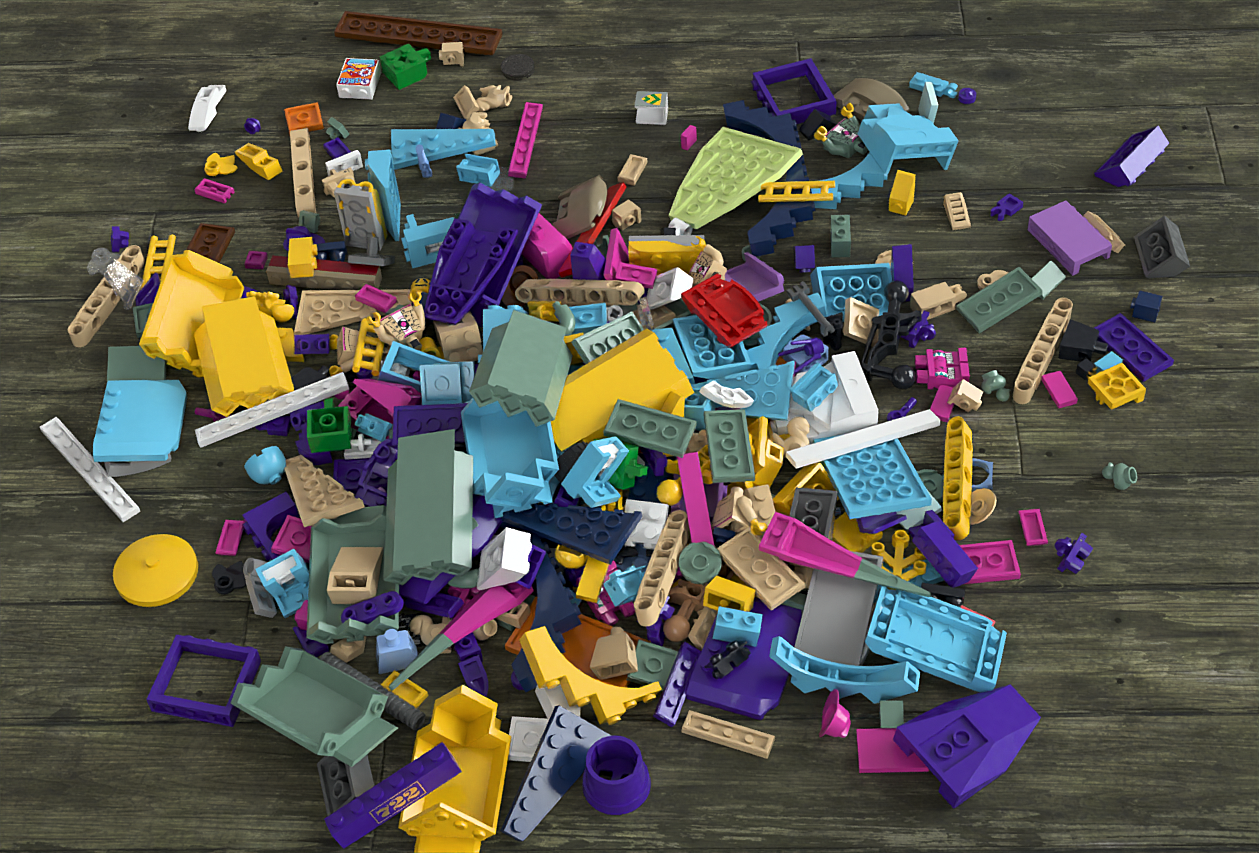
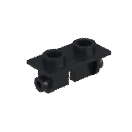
(834, 338)
(720, 661)

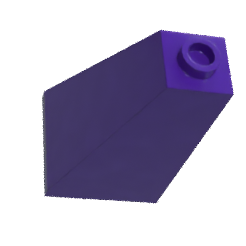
(587, 262)

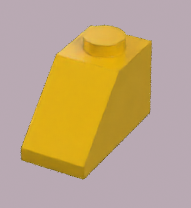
(902, 193)

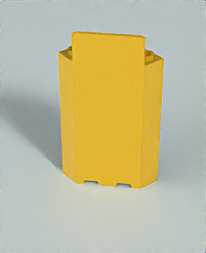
(177, 308)
(241, 356)
(631, 372)

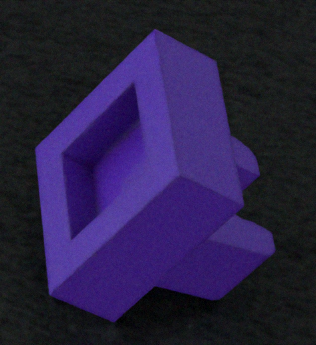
(118, 239)

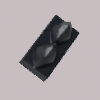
(948, 594)

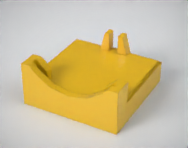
(1116, 386)
(847, 534)

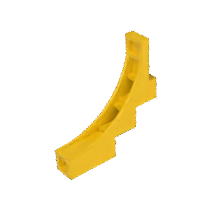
(553, 669)

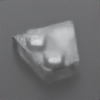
(123, 282)

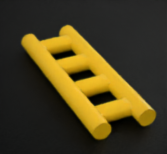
(805, 196)
(152, 256)
(361, 351)

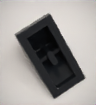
(814, 121)

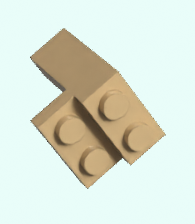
(461, 340)

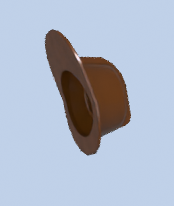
(518, 276)

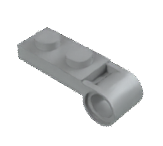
(261, 599)

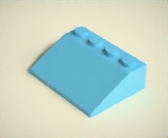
(383, 179)
(859, 282)
(705, 354)

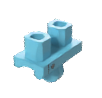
(373, 426)

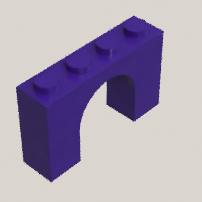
(266, 519)

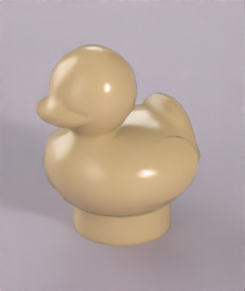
(486, 630)

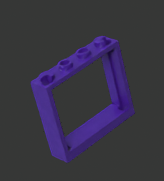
(789, 71)
(193, 709)

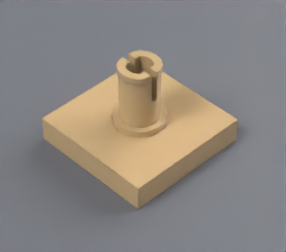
(859, 320)

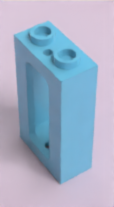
(408, 357)

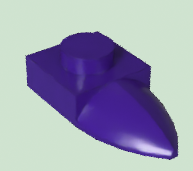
(475, 675)

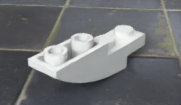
(204, 107)

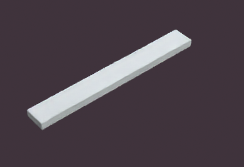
(271, 409)
(862, 438)
(91, 471)

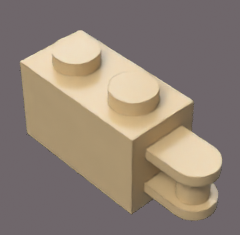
(937, 299)

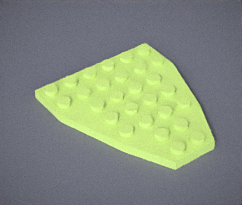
(728, 174)

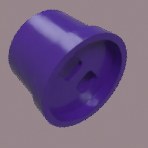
(621, 758)

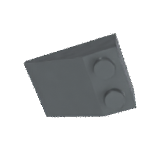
(815, 509)

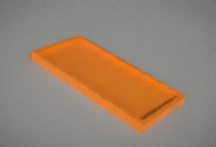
(578, 644)

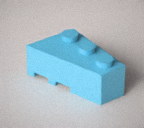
(669, 341)

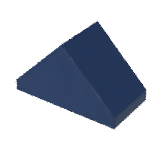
(449, 122)

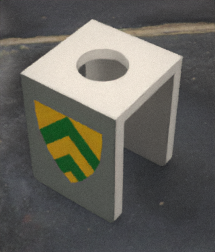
(651, 107)

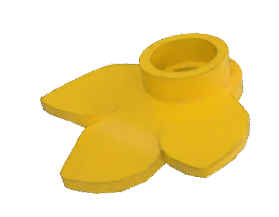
(217, 165)

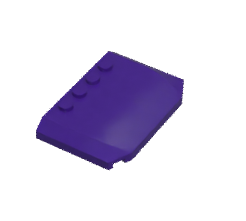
(759, 680)

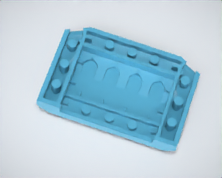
(139, 420)
(936, 638)

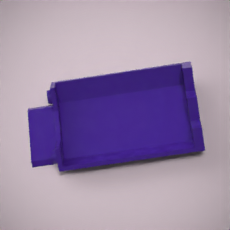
(488, 212)

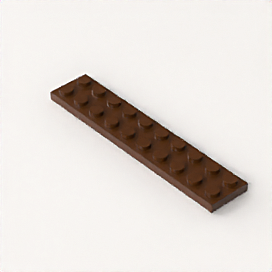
(417, 32)

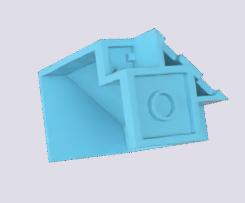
(509, 457)

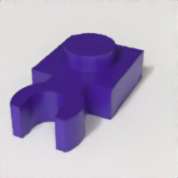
(1007, 205)
(655, 633)

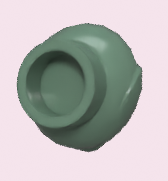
(993, 381)
(1121, 474)

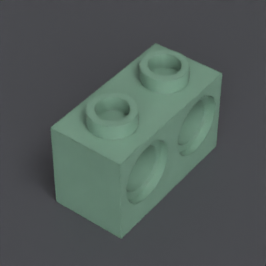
(840, 236)

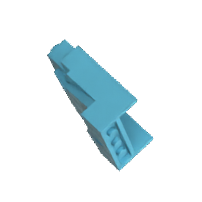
(896, 134)

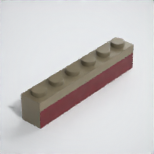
(327, 275)

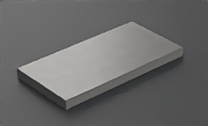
(837, 615)

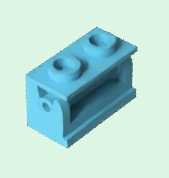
(478, 170)
(814, 387)
(624, 585)
(737, 625)

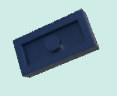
(334, 250)

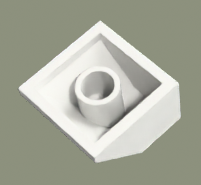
(668, 287)

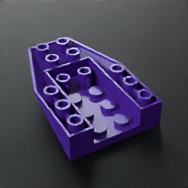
(969, 739)

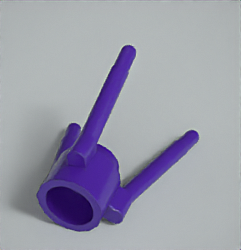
(812, 347)

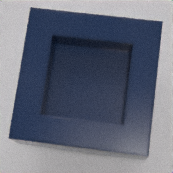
(722, 535)

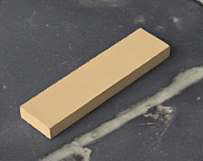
(728, 734)

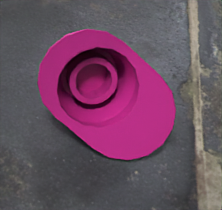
(835, 717)

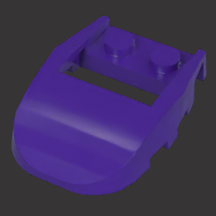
(378, 464)

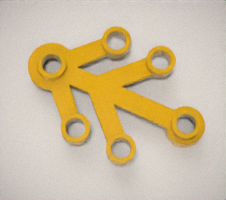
(900, 541)

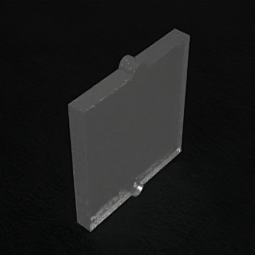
(503, 180)

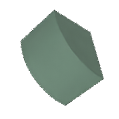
(891, 714)

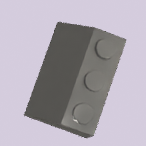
(1161, 249)
(343, 783)

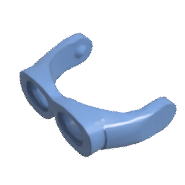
(423, 162)
(988, 467)

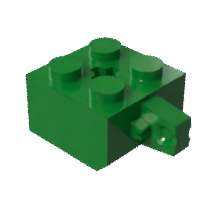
(405, 65)
(329, 428)
(629, 468)

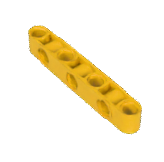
(957, 477)

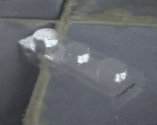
(645, 314)

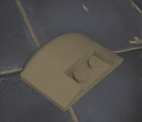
(867, 92)
(580, 206)

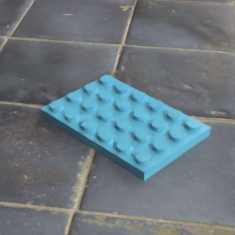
(876, 480)

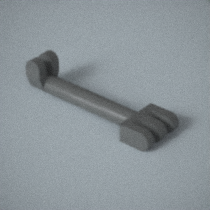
(802, 295)

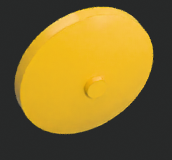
(155, 570)

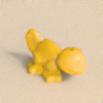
(273, 306)

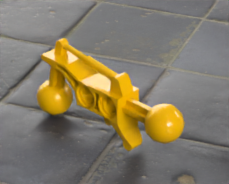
(671, 491)

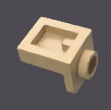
(348, 650)

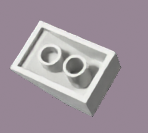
(504, 559)

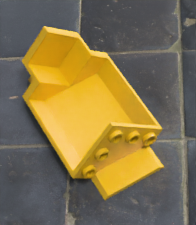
(468, 805)

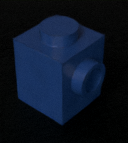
(1146, 306)

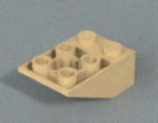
(355, 575)

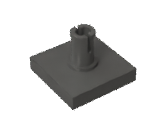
(371, 257)

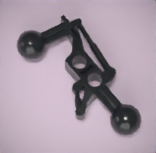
(902, 375)

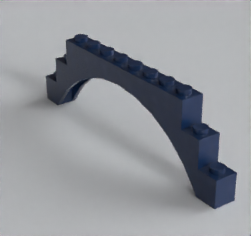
(784, 215)
(552, 608)

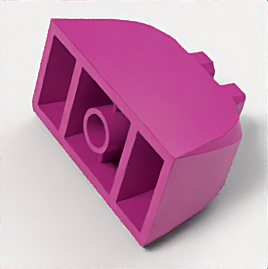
(546, 248)

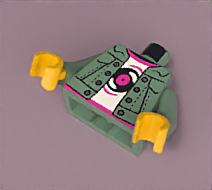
(843, 137)

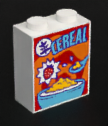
(358, 78)

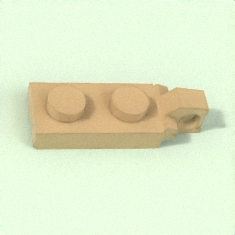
(1105, 231)

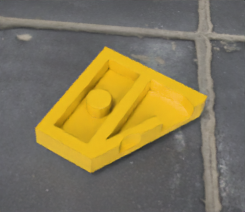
(287, 340)

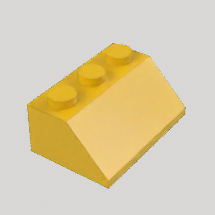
(811, 477)

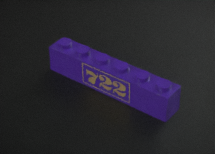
(392, 795)

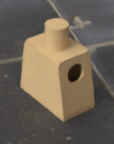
(614, 655)

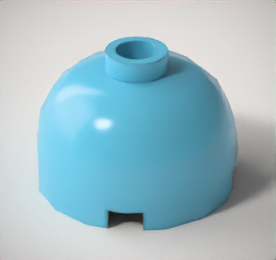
(266, 467)

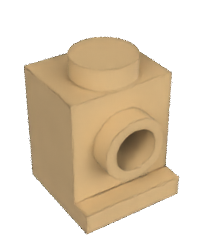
(452, 53)
(626, 215)
(966, 396)

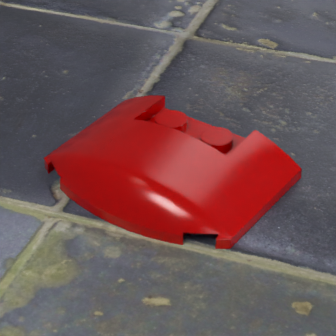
(726, 309)

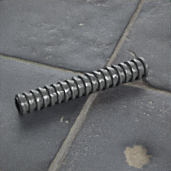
(394, 705)

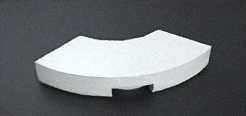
(725, 396)

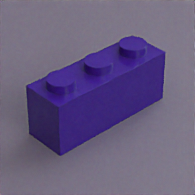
(945, 554)

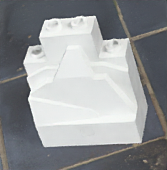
(841, 412)

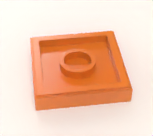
(304, 117)

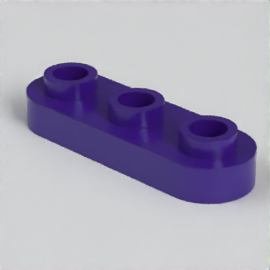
(379, 604)

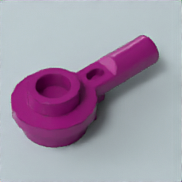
(209, 413)

